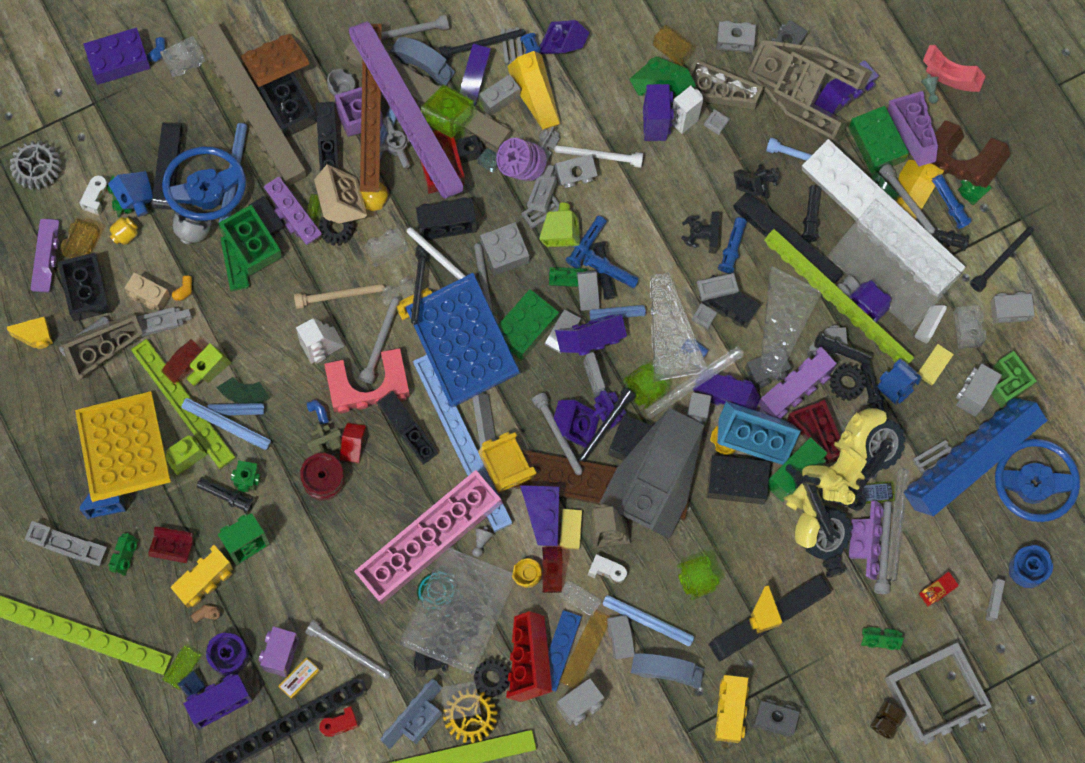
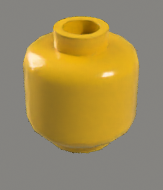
(123, 231)

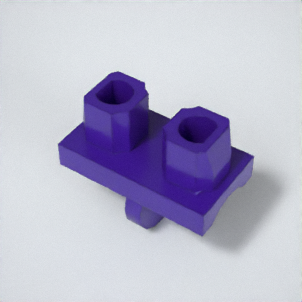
(604, 406)

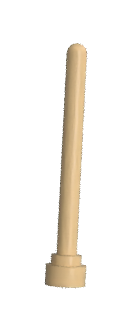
(302, 300)

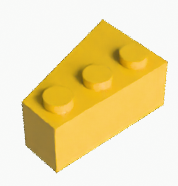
(202, 578)
(731, 709)

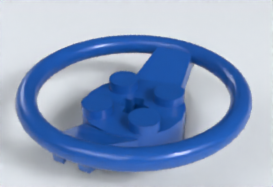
(217, 185)
(1048, 482)

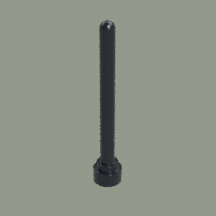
(448, 52)
(422, 256)
(979, 282)
(626, 396)

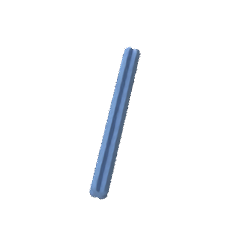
(237, 152)

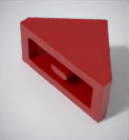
(352, 442)

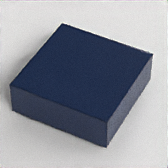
(191, 684)

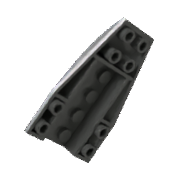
(657, 474)

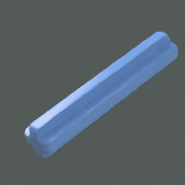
(628, 311)
(238, 409)

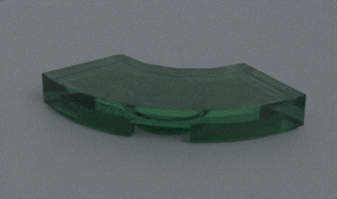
(243, 393)

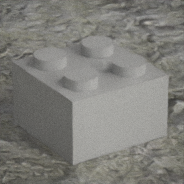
(504, 249)
(977, 389)
(580, 702)

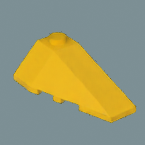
(535, 88)
(917, 183)

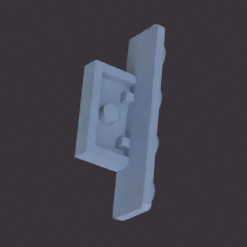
(416, 718)

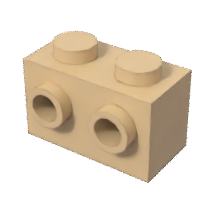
(146, 292)

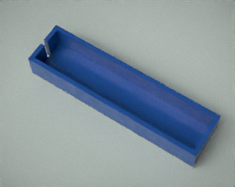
(974, 456)

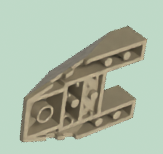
(794, 77)

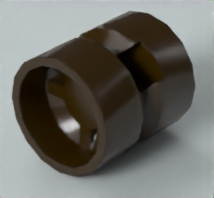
(888, 720)

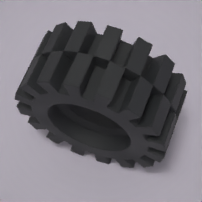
(335, 237)
(845, 393)
(495, 666)

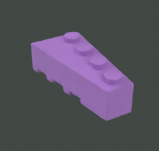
(914, 126)
(798, 384)

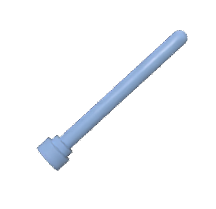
(775, 146)

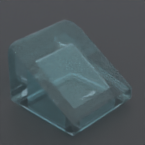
(488, 160)

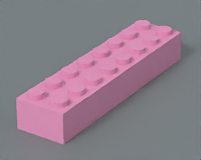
(428, 537)

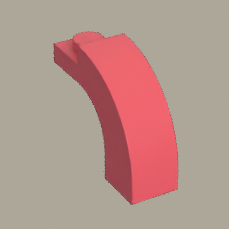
(952, 74)

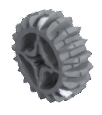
(48, 169)

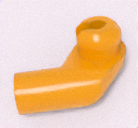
(185, 290)

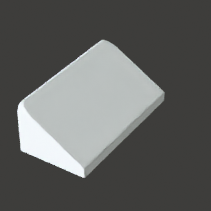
(930, 323)

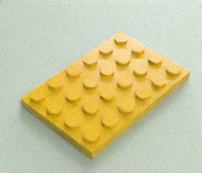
(122, 446)

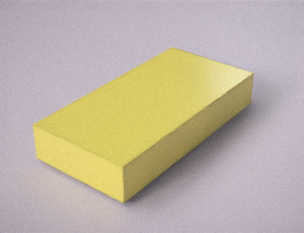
(935, 364)
(570, 529)

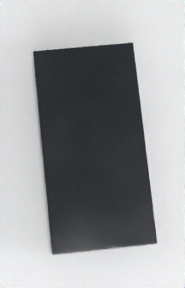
(267, 215)

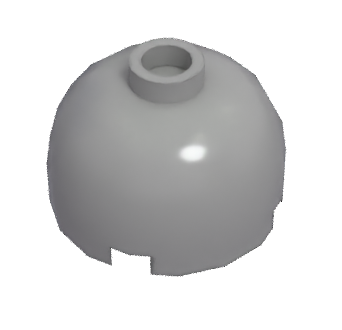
(190, 230)

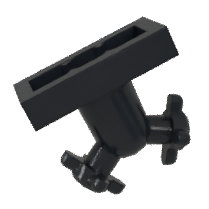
(755, 182)
(705, 232)
(424, 663)

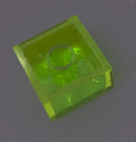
(447, 110)

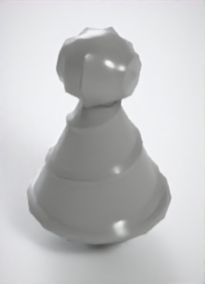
(482, 537)

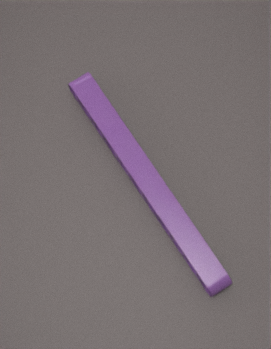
(406, 110)

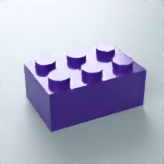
(116, 56)
(657, 112)
(217, 701)

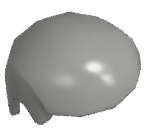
(340, 82)

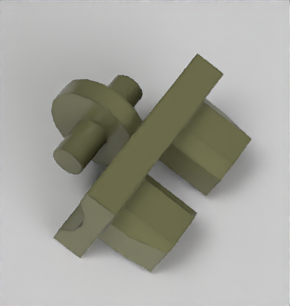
(316, 443)

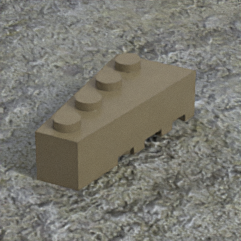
(723, 87)
(96, 345)
(608, 528)

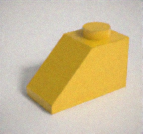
(32, 332)
(765, 613)

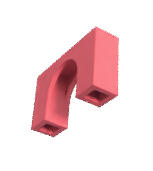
(346, 397)

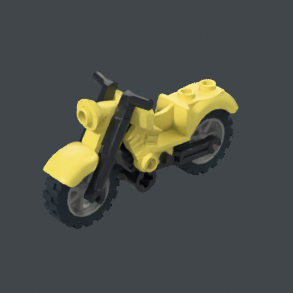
(842, 482)

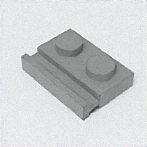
(593, 372)

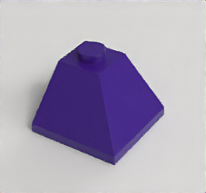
(563, 37)
(575, 421)

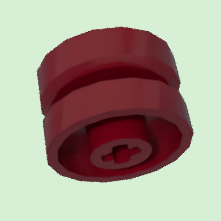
(319, 466)

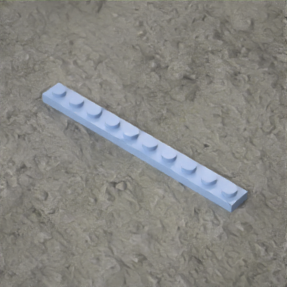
(458, 435)

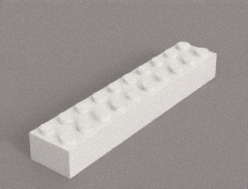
(856, 191)

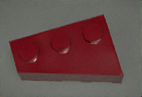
(818, 424)

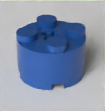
(899, 382)
(1040, 562)

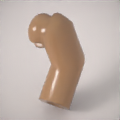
(206, 612)

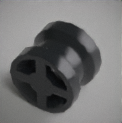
(833, 567)

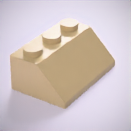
(339, 195)

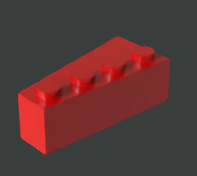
(529, 658)

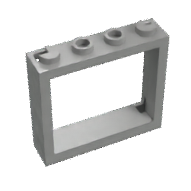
(968, 674)

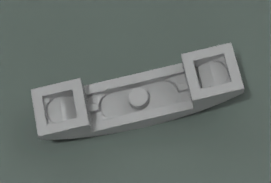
(65, 544)

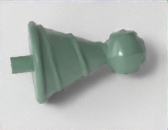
(930, 84)

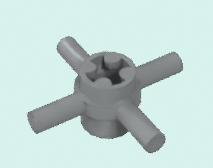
(394, 136)

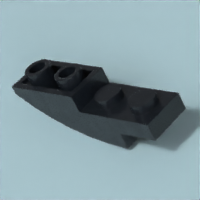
(327, 134)
(406, 427)

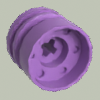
(521, 159)

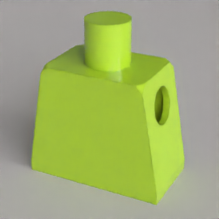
(560, 228)
(208, 365)
(184, 454)

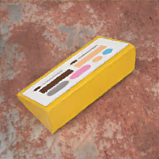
(299, 678)

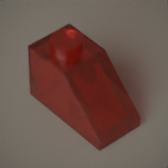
(180, 362)
(552, 569)

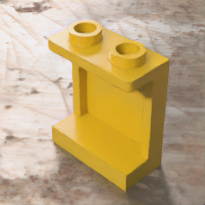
(505, 462)

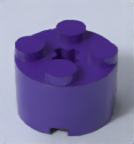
(871, 300)
(231, 643)

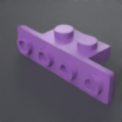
(291, 211)
(45, 255)
(866, 538)

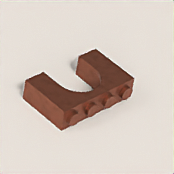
(977, 170)

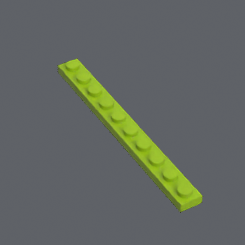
(837, 297)
(84, 636)

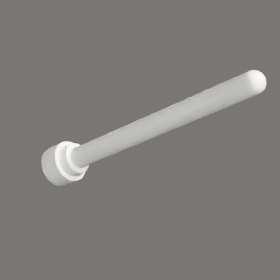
(634, 159)
(435, 253)

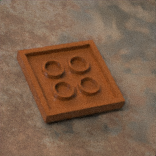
(274, 59)

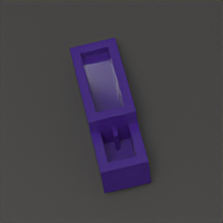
(475, 72)

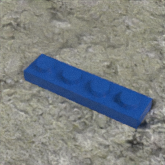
(561, 645)

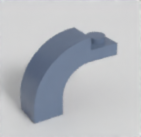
(424, 57)
(667, 668)

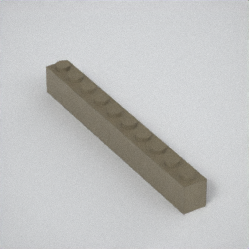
(421, 88)
(251, 104)

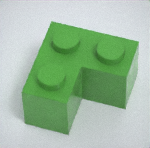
(1015, 378)

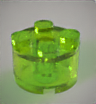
(642, 384)
(697, 577)

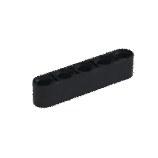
(168, 149)

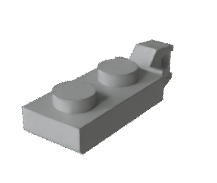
(543, 190)
(163, 320)

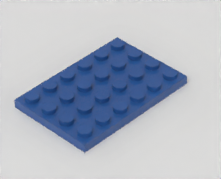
(463, 340)

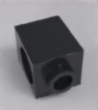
(471, 141)

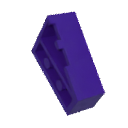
(839, 94)
(591, 335)
(731, 390)
(543, 511)

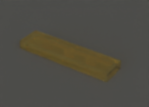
(584, 651)

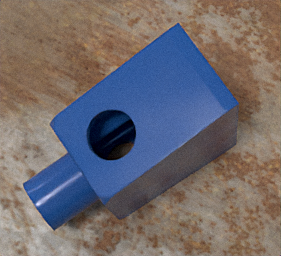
(132, 191)

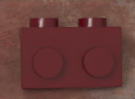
(171, 544)

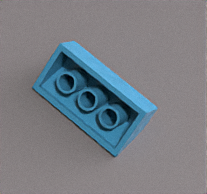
(756, 433)

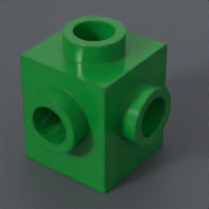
(971, 192)
(247, 470)

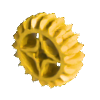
(479, 721)

